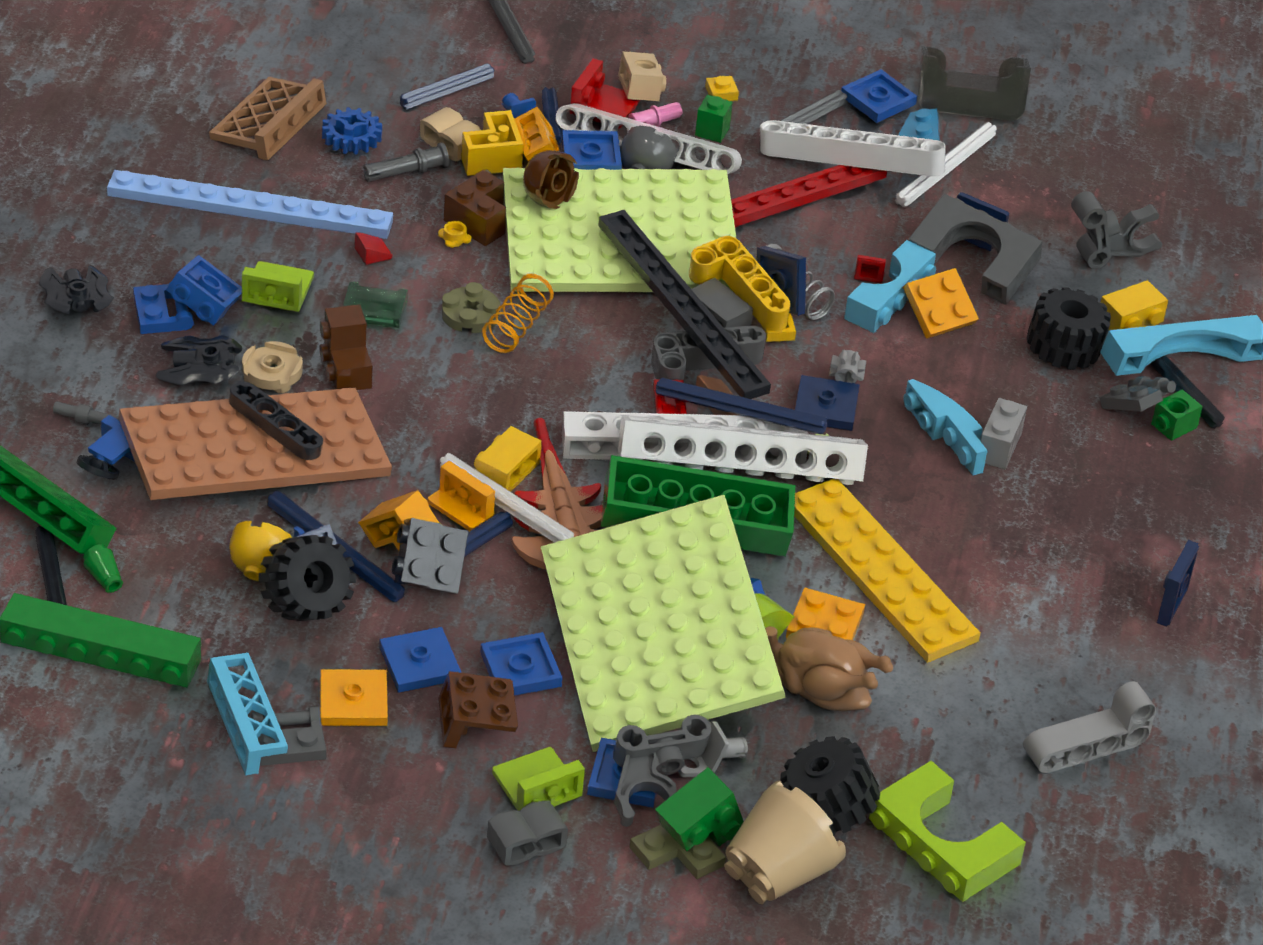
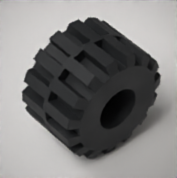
(1068, 328)
(307, 578)
(836, 779)

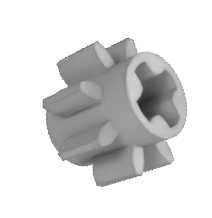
(847, 367)

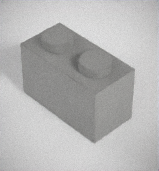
(1003, 432)

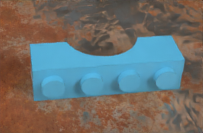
(875, 303)

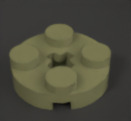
(459, 306)

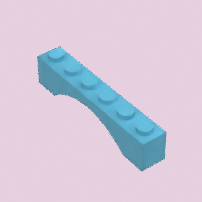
(1134, 348)

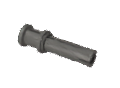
(418, 160)

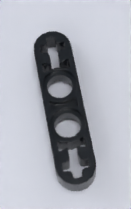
(301, 441)

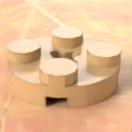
(257, 367)

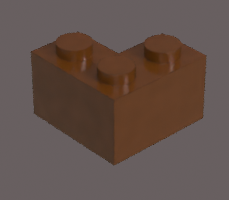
(478, 206)
(346, 348)

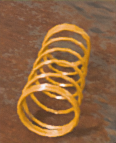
(513, 333)

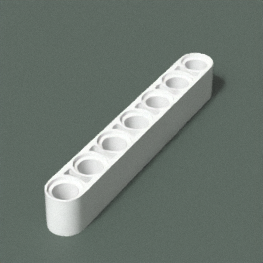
(687, 144)
(852, 148)

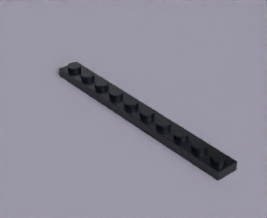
(684, 305)

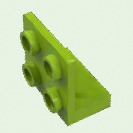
(276, 285)
(540, 778)

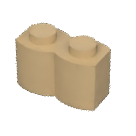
(446, 127)

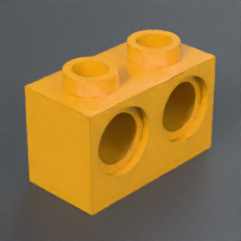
(536, 133)

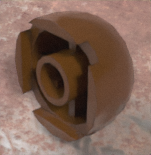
(550, 178)

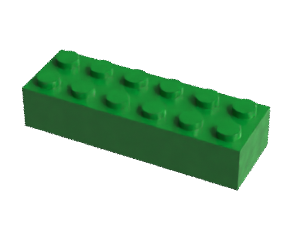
(758, 507)

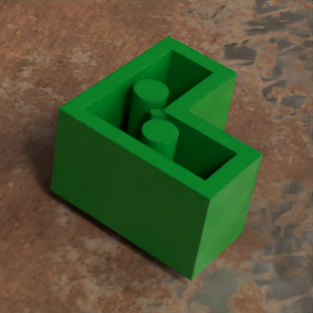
(701, 810)

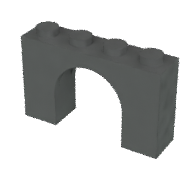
(955, 221)

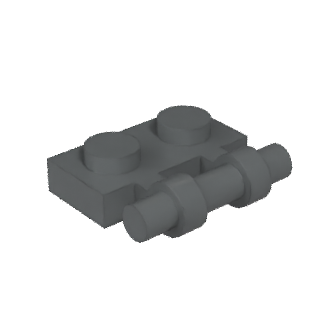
(1139, 394)

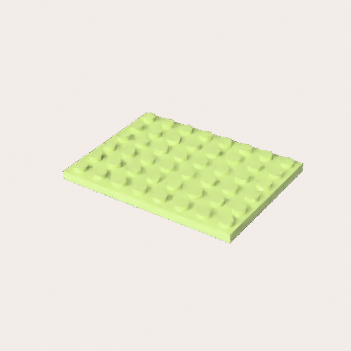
(574, 254)
(661, 621)

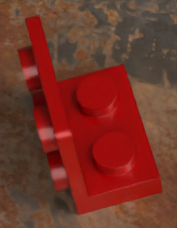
(592, 92)

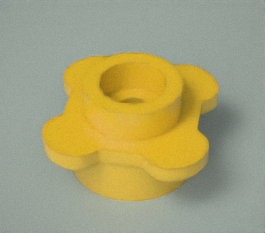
(454, 234)

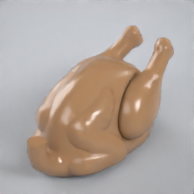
(827, 668)

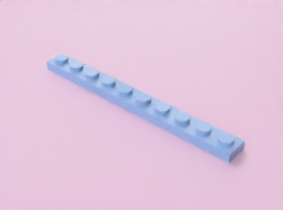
(249, 204)

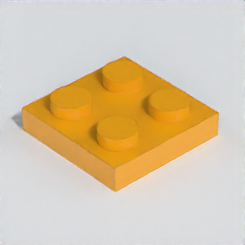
(940, 303)
(828, 613)

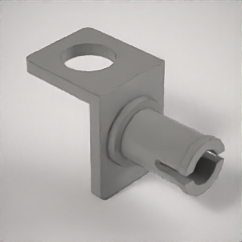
(717, 748)

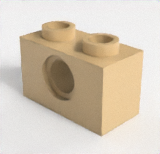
(641, 76)

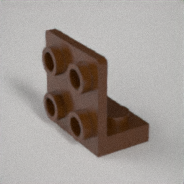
(475, 703)

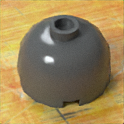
(646, 149)

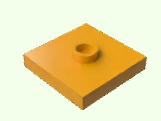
(353, 697)

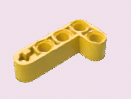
(744, 275)

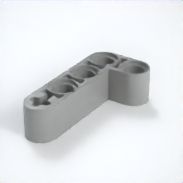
(1096, 734)

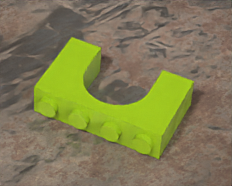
(958, 866)

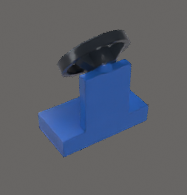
(106, 450)

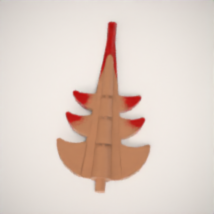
(559, 501)

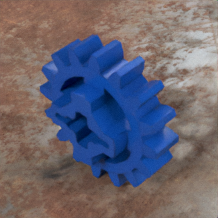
(352, 130)

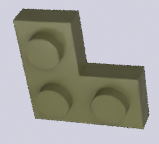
(658, 847)

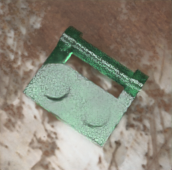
(378, 305)

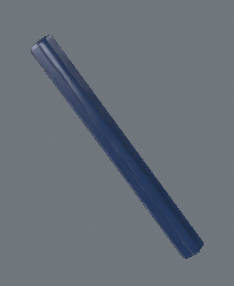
(741, 406)
(362, 566)

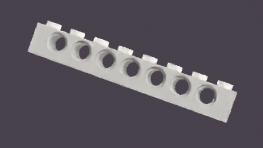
(597, 433)
(848, 469)

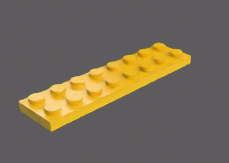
(883, 571)

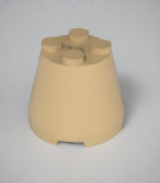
(782, 844)

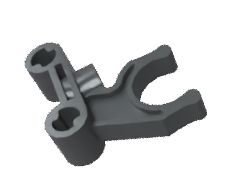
(1108, 237)
(652, 757)

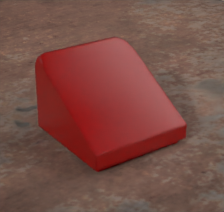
(371, 248)
(870, 269)

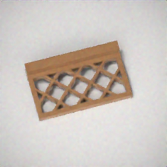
(280, 124)

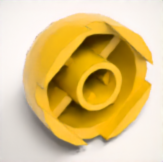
(252, 544)

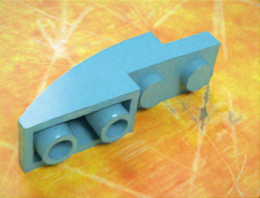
(947, 419)

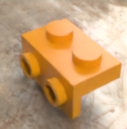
(463, 497)

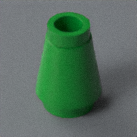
(102, 566)

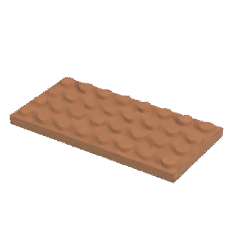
(218, 450)

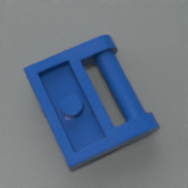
(153, 311)

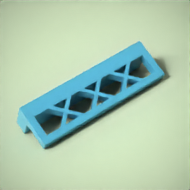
(236, 707)

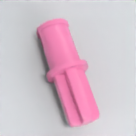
(657, 115)

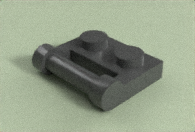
(303, 743)

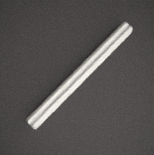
(952, 160)
(516, 506)

